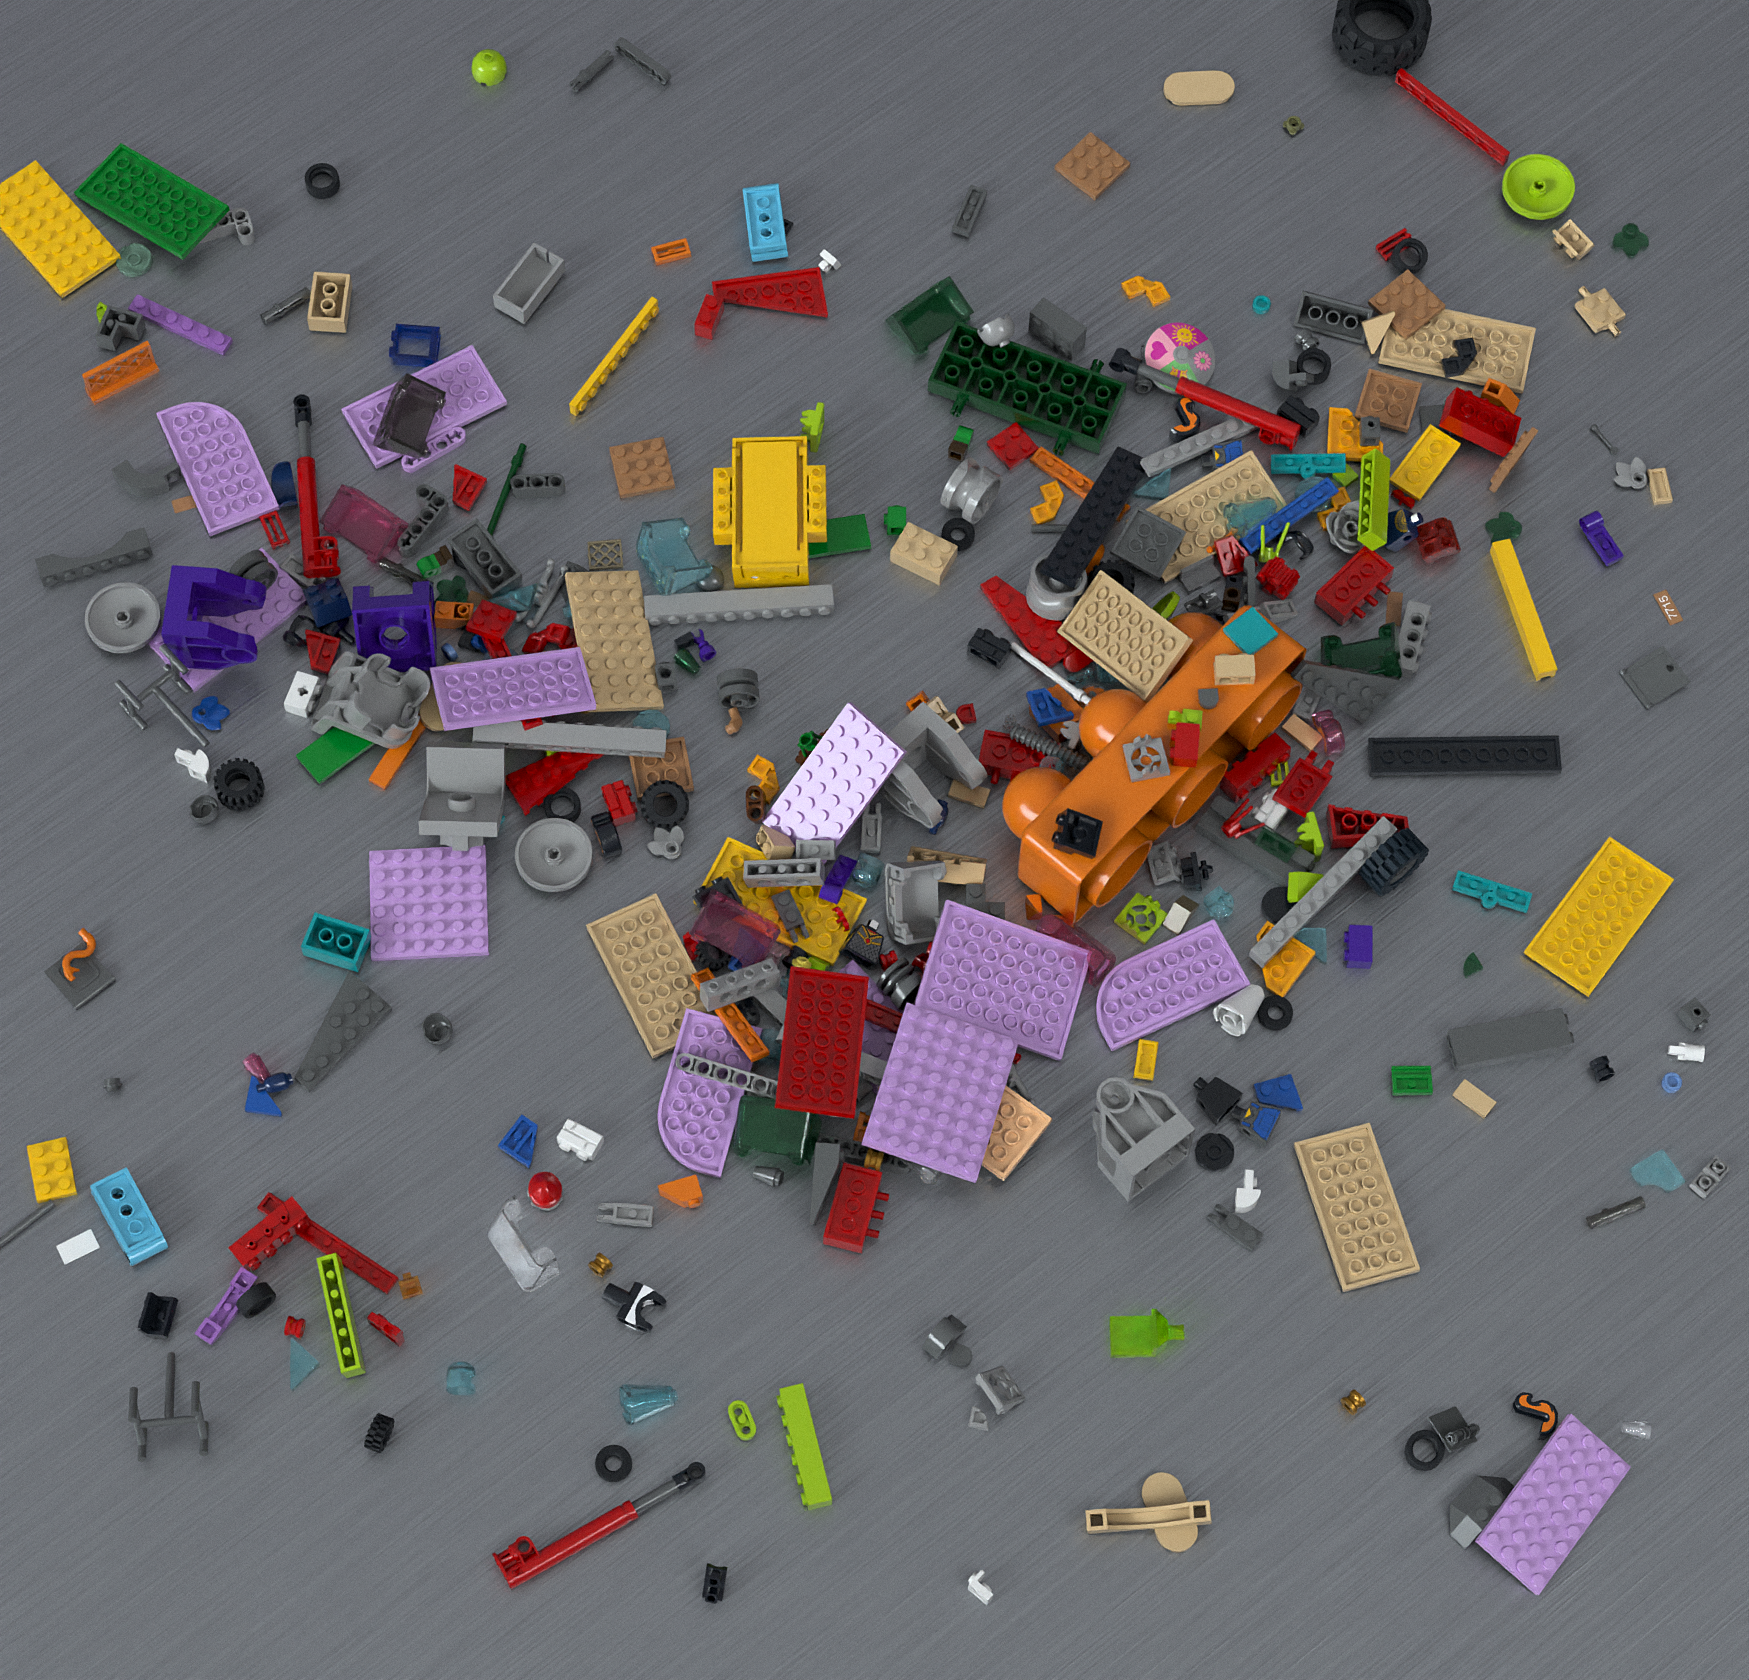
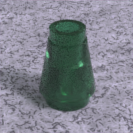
(686, 661)

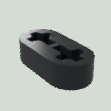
(750, 1007)

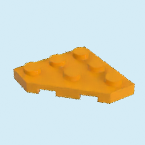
(1344, 435)
(1287, 965)

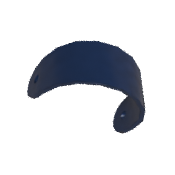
(283, 485)

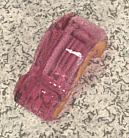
(1330, 731)

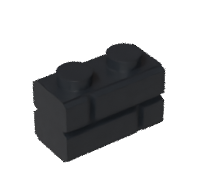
(1296, 411)
(989, 647)

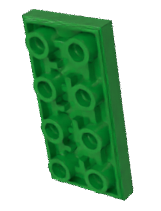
(843, 536)
(332, 753)

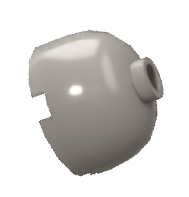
(997, 331)

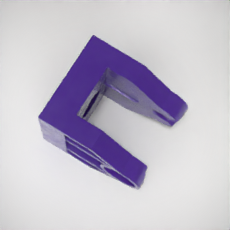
(209, 592)
(408, 611)

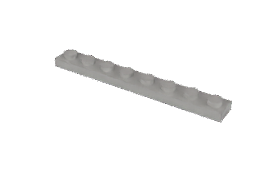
(1196, 445)

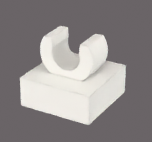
(828, 262)

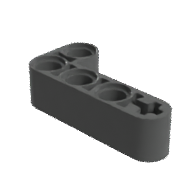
(409, 541)

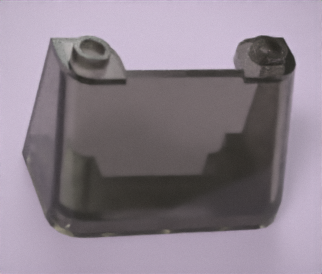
(409, 417)

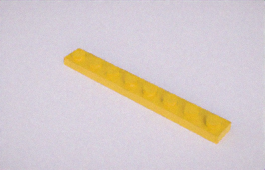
(611, 360)

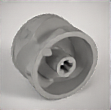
(971, 490)
(1050, 597)

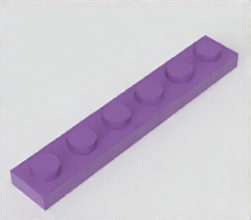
(181, 325)

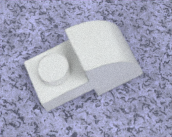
(197, 763)
(1248, 1196)

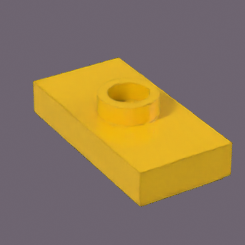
(1146, 1059)

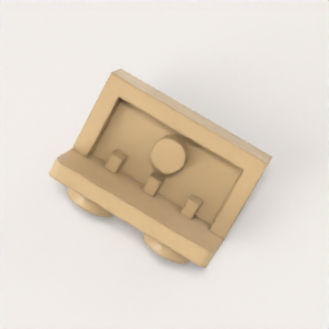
(1573, 239)

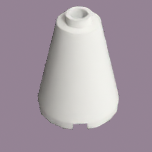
(1239, 1010)

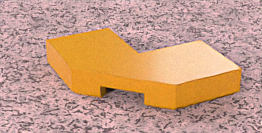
(1154, 290)
(1053, 499)
(1337, 503)
(766, 772)

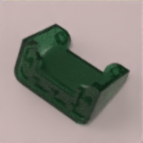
(930, 315)
(1370, 655)
(775, 1130)

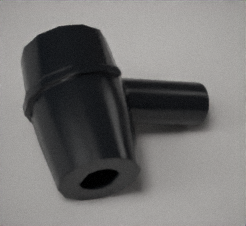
(337, 628)

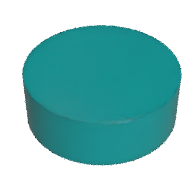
(1261, 304)

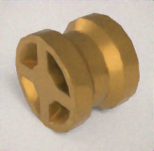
(874, 1159)
(600, 1265)
(1353, 1402)

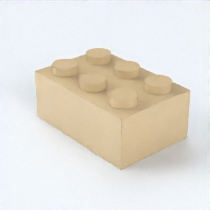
(329, 302)
(923, 553)

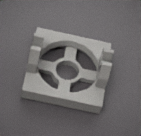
(1072, 734)
(1147, 772)
(1001, 1376)

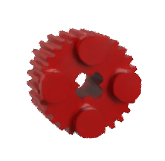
(1277, 578)

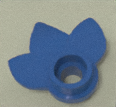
(212, 712)

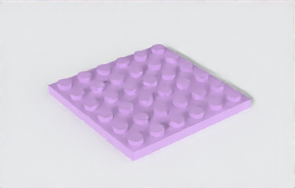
(428, 903)

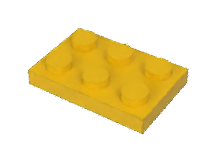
(52, 1170)

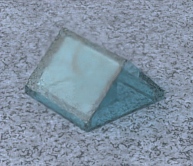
(517, 599)

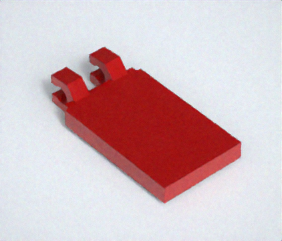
(1304, 785)

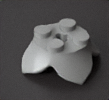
(1337, 527)

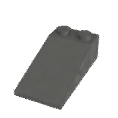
(485, 560)
(826, 1167)

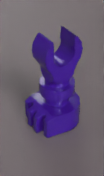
(706, 650)

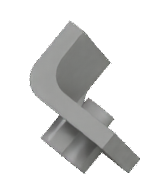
(464, 792)

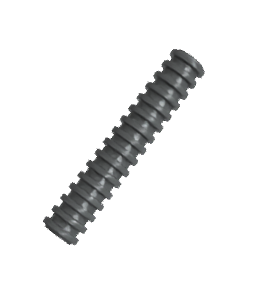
(1048, 747)

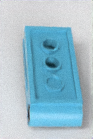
(765, 222)
(136, 1233)

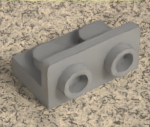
(1164, 863)

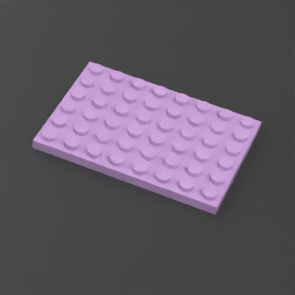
(1003, 978)
(940, 1092)

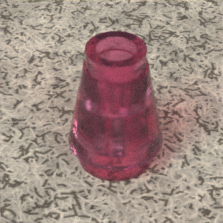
(256, 1066)

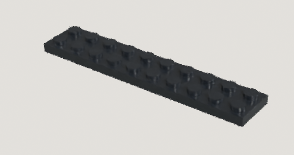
(1094, 518)
(1464, 755)

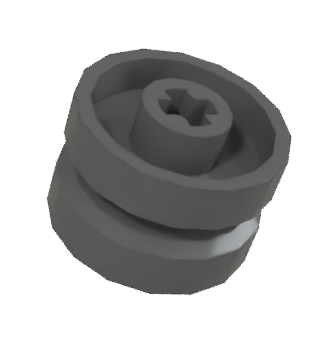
(255, 567)
(738, 689)

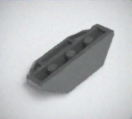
(1476, 1507)

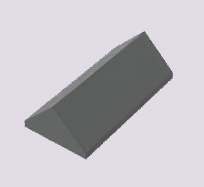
(1332, 317)

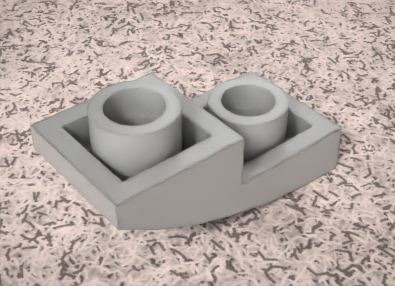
(1709, 1177)

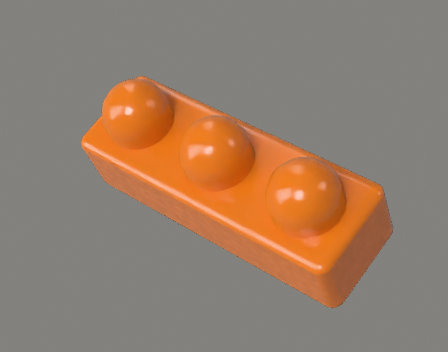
(1144, 809)

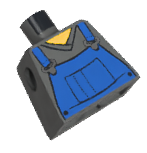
(1223, 453)
(1257, 1121)

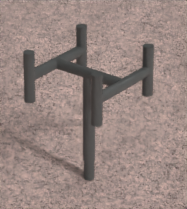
(173, 671)
(196, 1412)

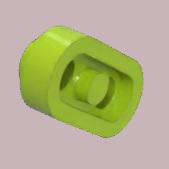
(742, 1421)

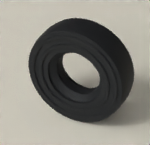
(959, 523)
(1272, 1024)
(622, 1472)

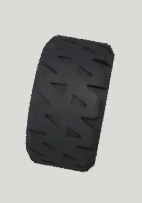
(1381, 55)

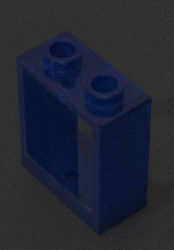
(415, 331)

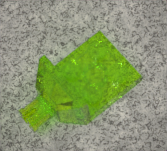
(1141, 1335)

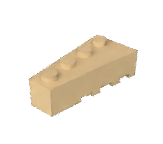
(959, 867)

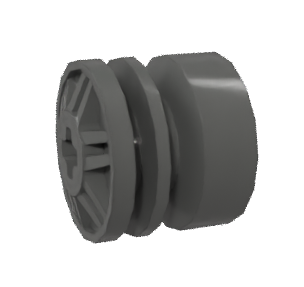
(900, 982)

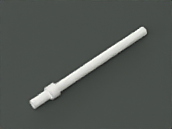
(1078, 694)

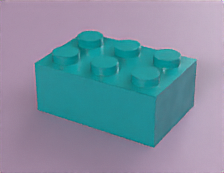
(336, 942)

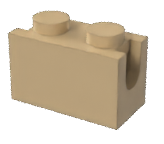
(1234, 669)

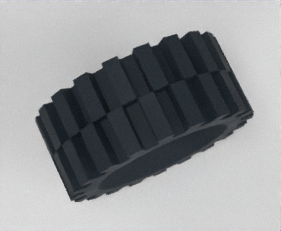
(1393, 861)

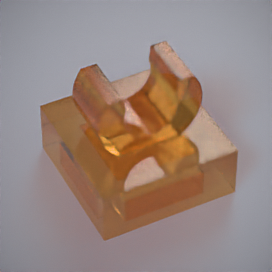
(410, 1286)

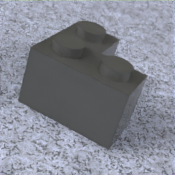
(118, 323)
(976, 899)

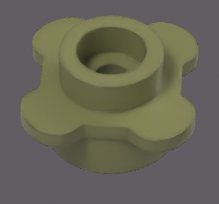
(1293, 120)

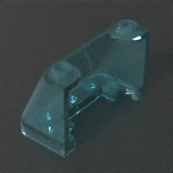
(669, 557)

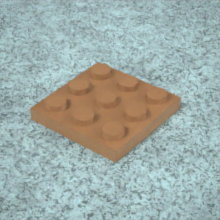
(1092, 166)
(1410, 301)
(1388, 398)
(1512, 459)
(641, 467)
(672, 767)

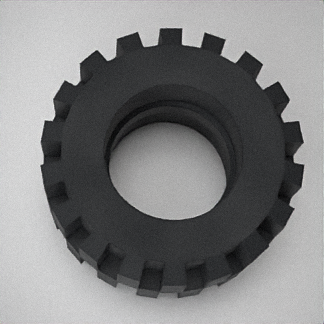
(1116, 571)
(238, 770)
(677, 792)

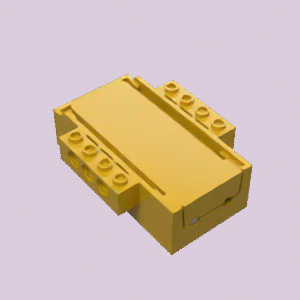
(770, 510)

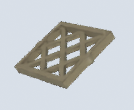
(611, 548)

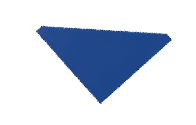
(260, 1102)

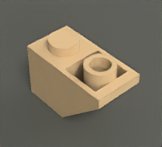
(774, 844)

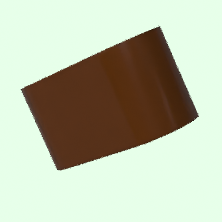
(757, 804)

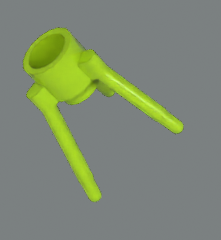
(1267, 552)

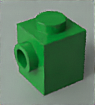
(895, 519)

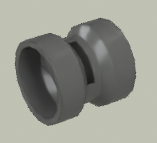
(1306, 339)

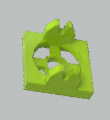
(813, 425)
(1312, 838)
(1138, 899)

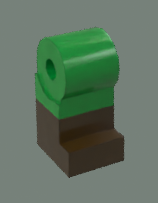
(960, 443)
(436, 562)

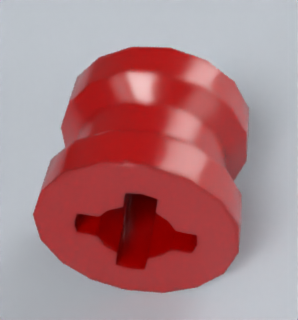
(887, 959)
(294, 1327)

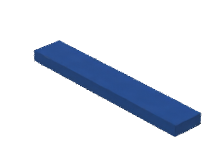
(1291, 513)

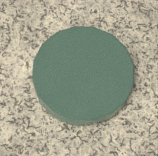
(134, 265)

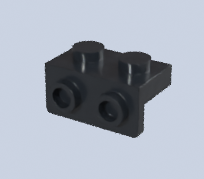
(157, 1315)

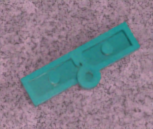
(1308, 464)
(1492, 892)

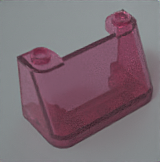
(363, 522)
(734, 929)
(1099, 958)

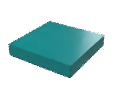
(1250, 632)

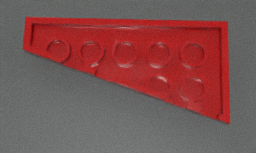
(784, 291)
(1034, 632)
(545, 777)

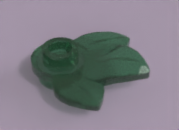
(1630, 242)
(1502, 525)
(450, 590)

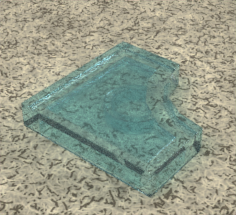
(1658, 1171)

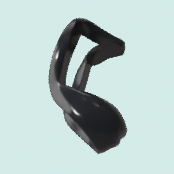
(1293, 535)
(292, 638)

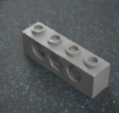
(1418, 613)
(784, 872)
(739, 984)

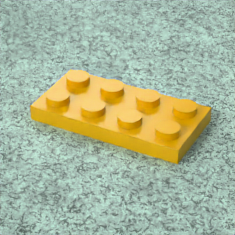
(1424, 462)

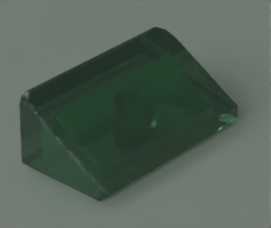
(1276, 844)

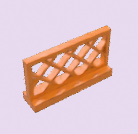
(121, 379)

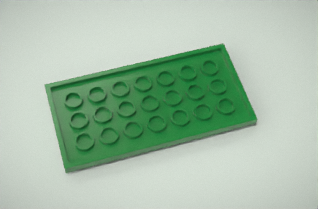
(152, 201)

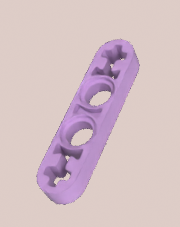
(434, 450)

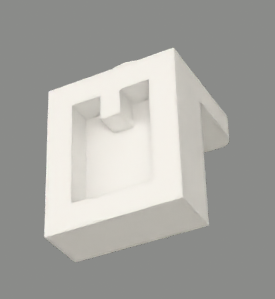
(982, 1590)

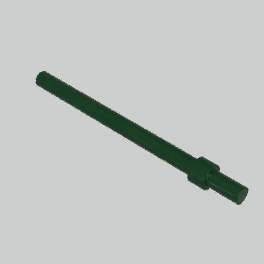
(516, 462)

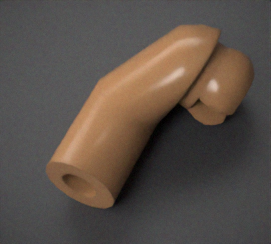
(735, 723)

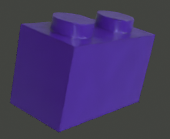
(1359, 946)

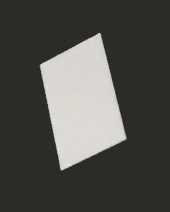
(78, 1246)

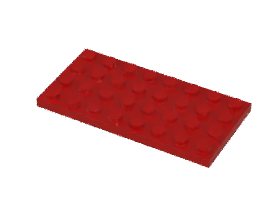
(822, 1042)

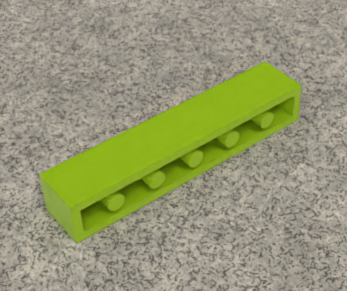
(1374, 499)
(341, 1315)
(805, 1447)

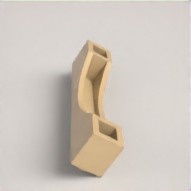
(1148, 1518)

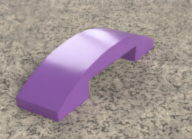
(226, 1309)

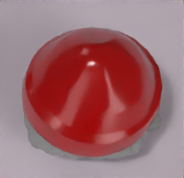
(545, 1191)

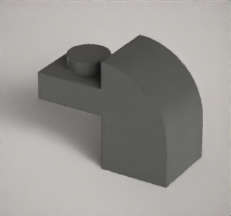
(1286, 375)
(943, 1336)

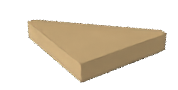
(1376, 328)

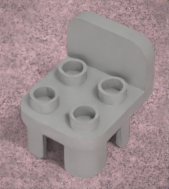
(371, 699)

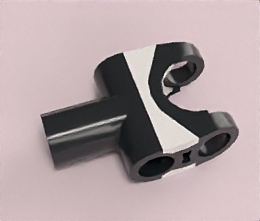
(632, 1304)

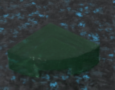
(1472, 965)

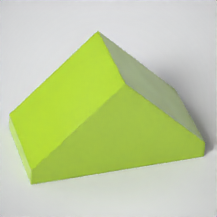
(1300, 884)

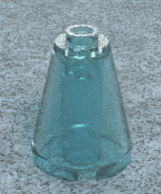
(1248, 515)
(645, 1401)

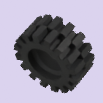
(707, 960)
(379, 1433)

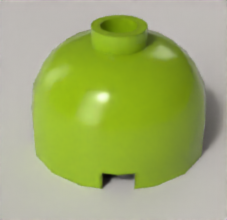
(489, 67)

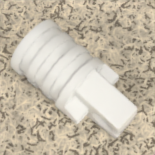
(1688, 1051)

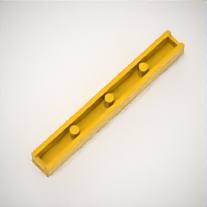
(1523, 609)

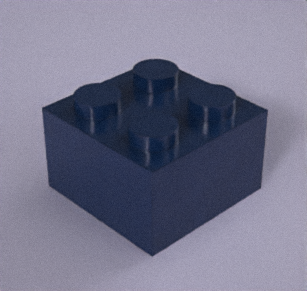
(327, 602)

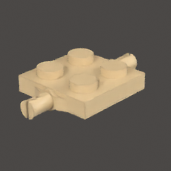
(1600, 310)

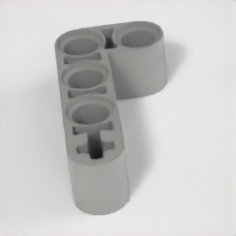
(232, 226)

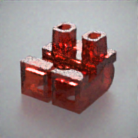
(1437, 540)

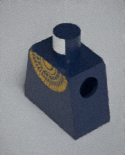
(1402, 528)

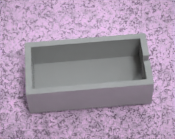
(529, 283)

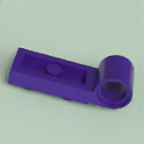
(1600, 538)
(837, 879)

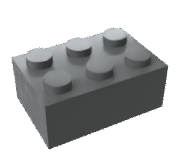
(1057, 329)

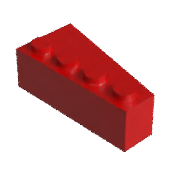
(1255, 767)

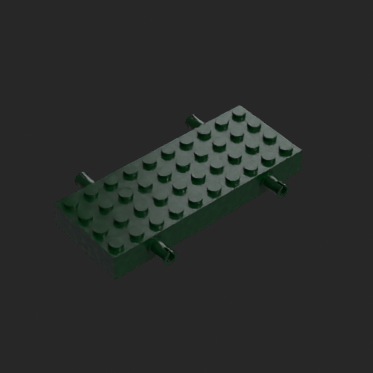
(1028, 389)

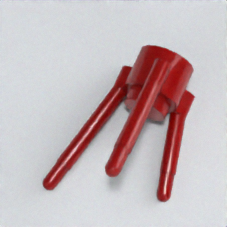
(1232, 826)

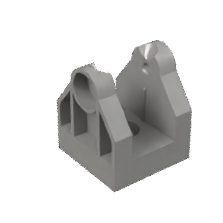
(930, 738)
(1138, 1135)

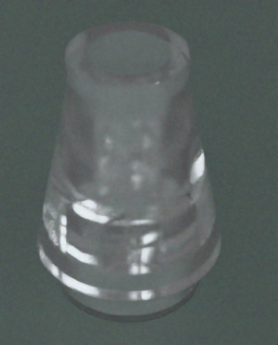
(1637, 1429)

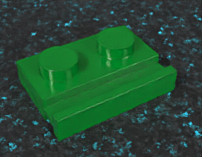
(1411, 1080)

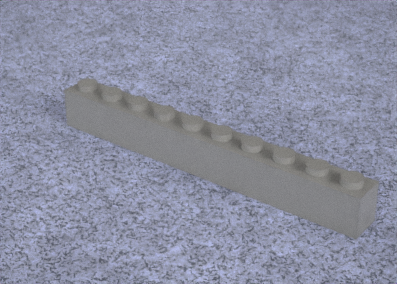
(739, 604)
(576, 738)
(1321, 893)

